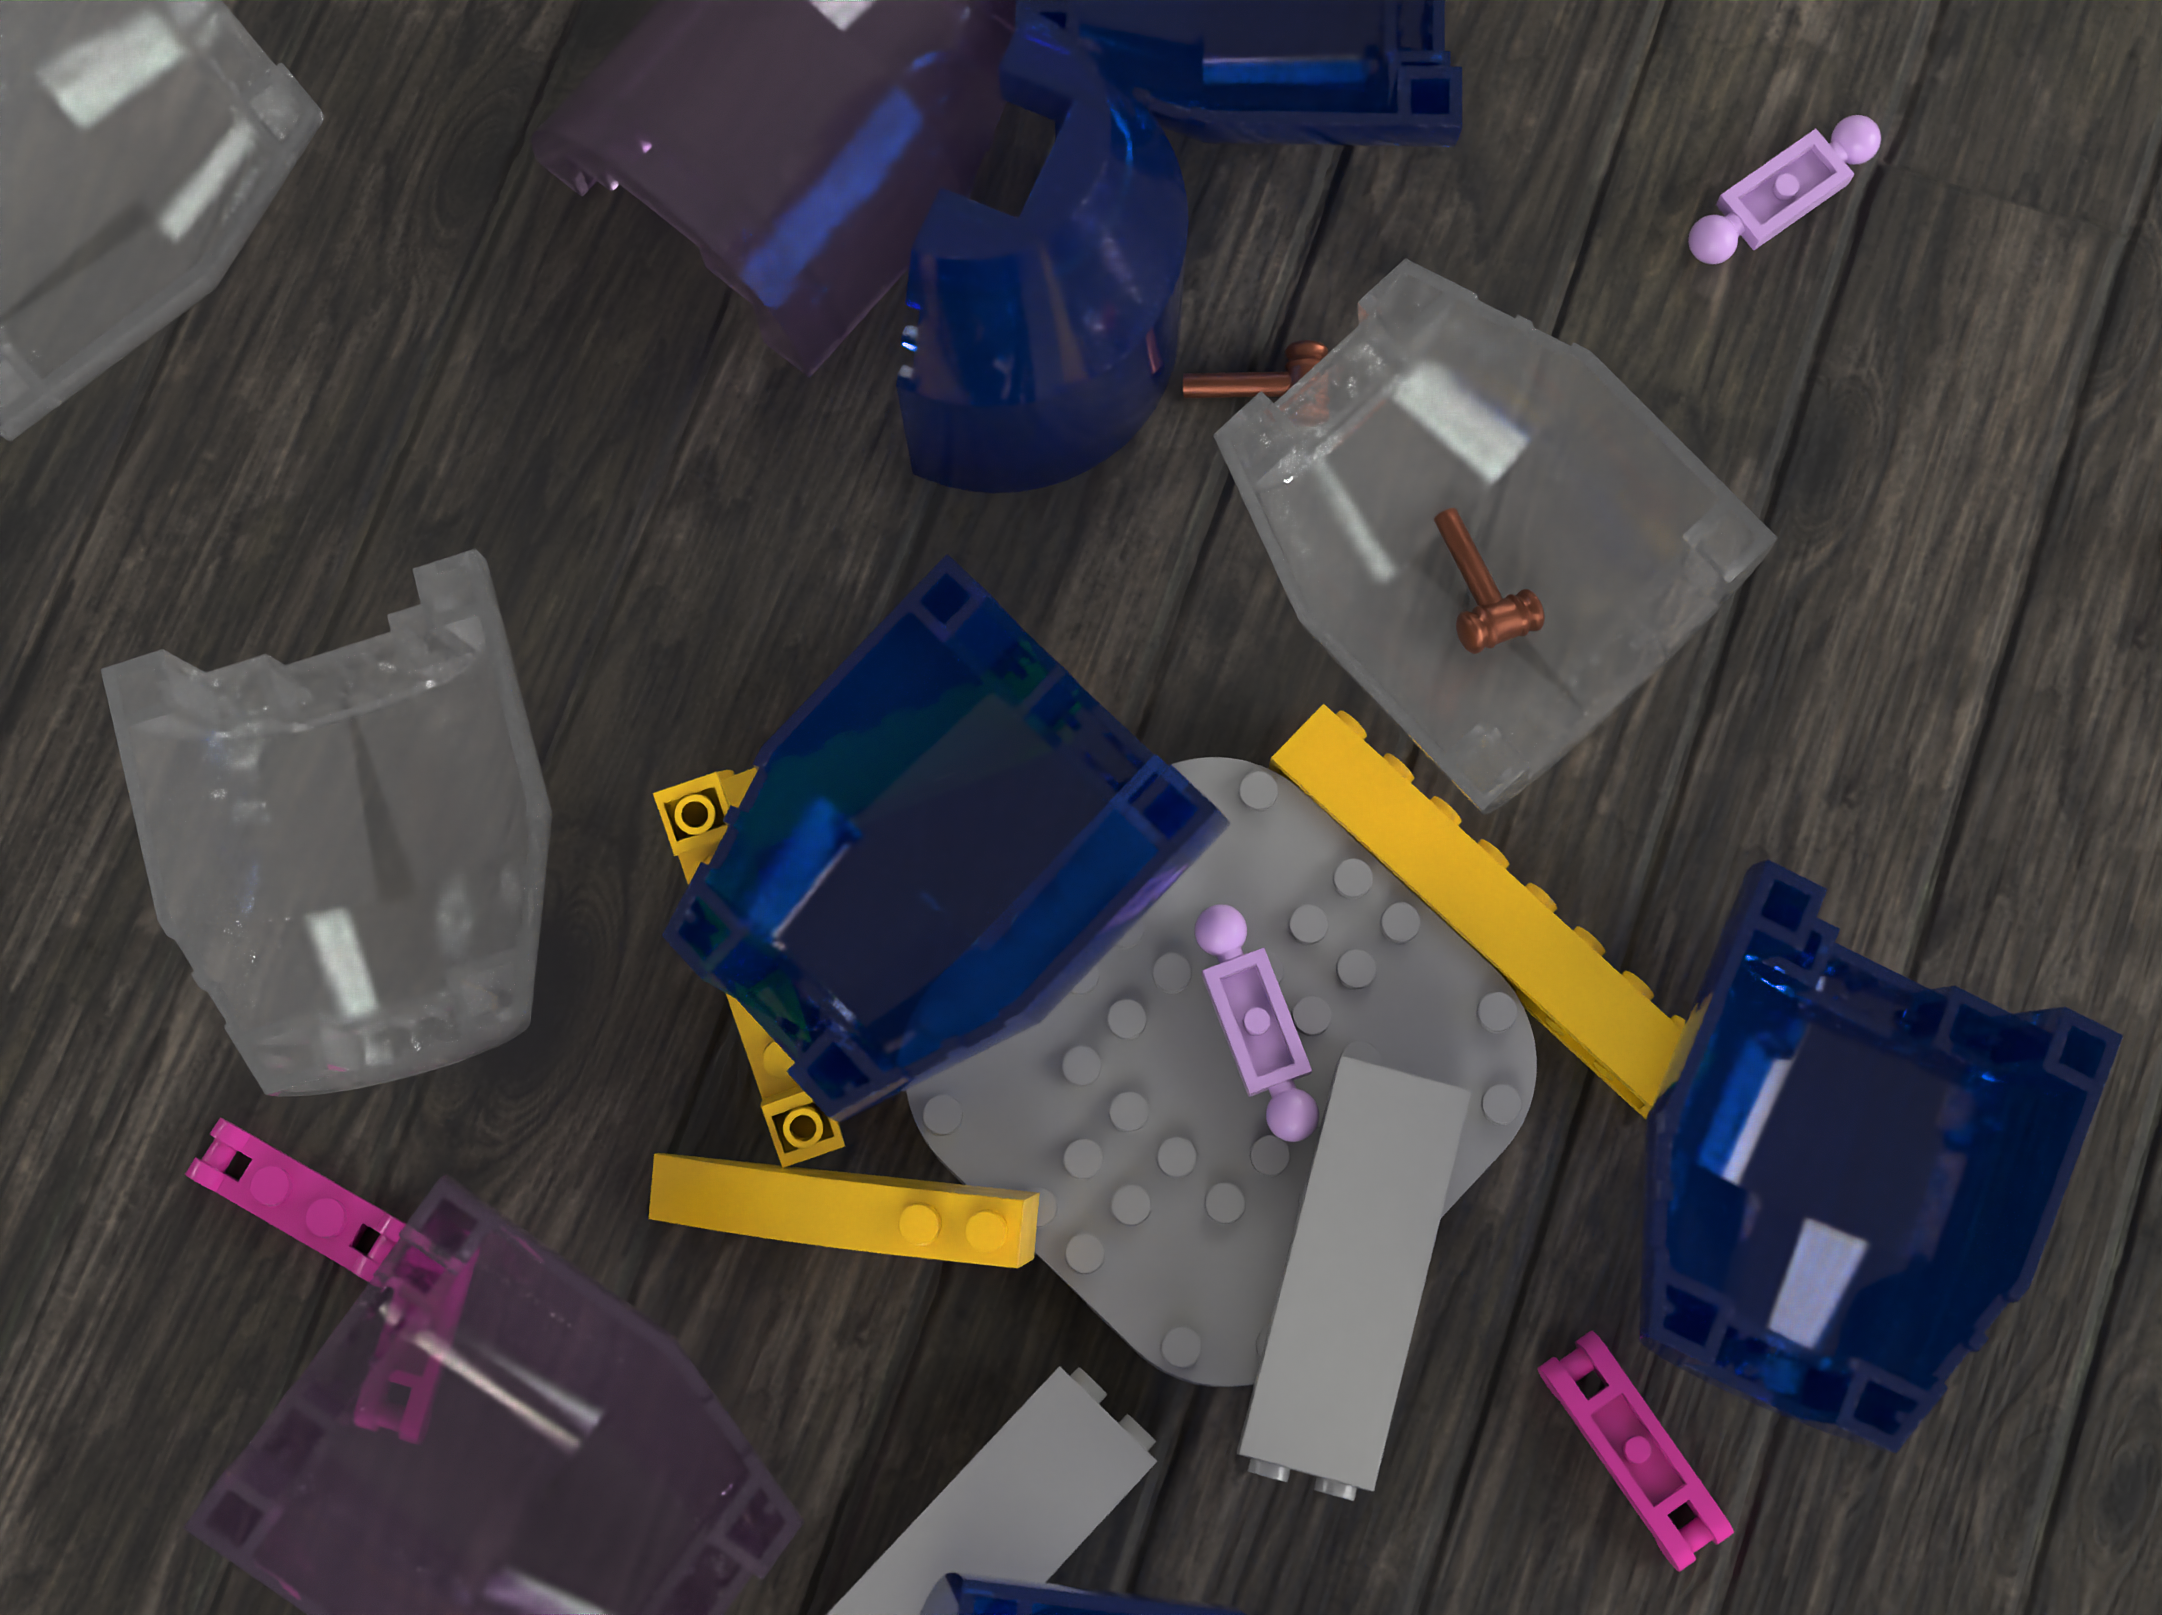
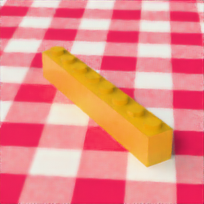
(1513, 926)

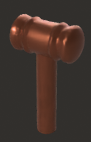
(1301, 359)
(1494, 617)

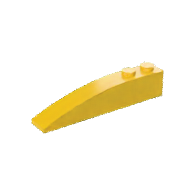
(847, 1210)

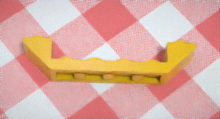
(798, 1127)

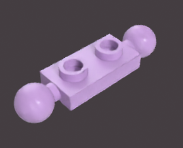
(1784, 189)
(1256, 1023)

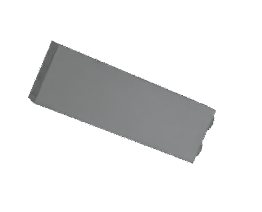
(1353, 1278)
(1017, 1501)

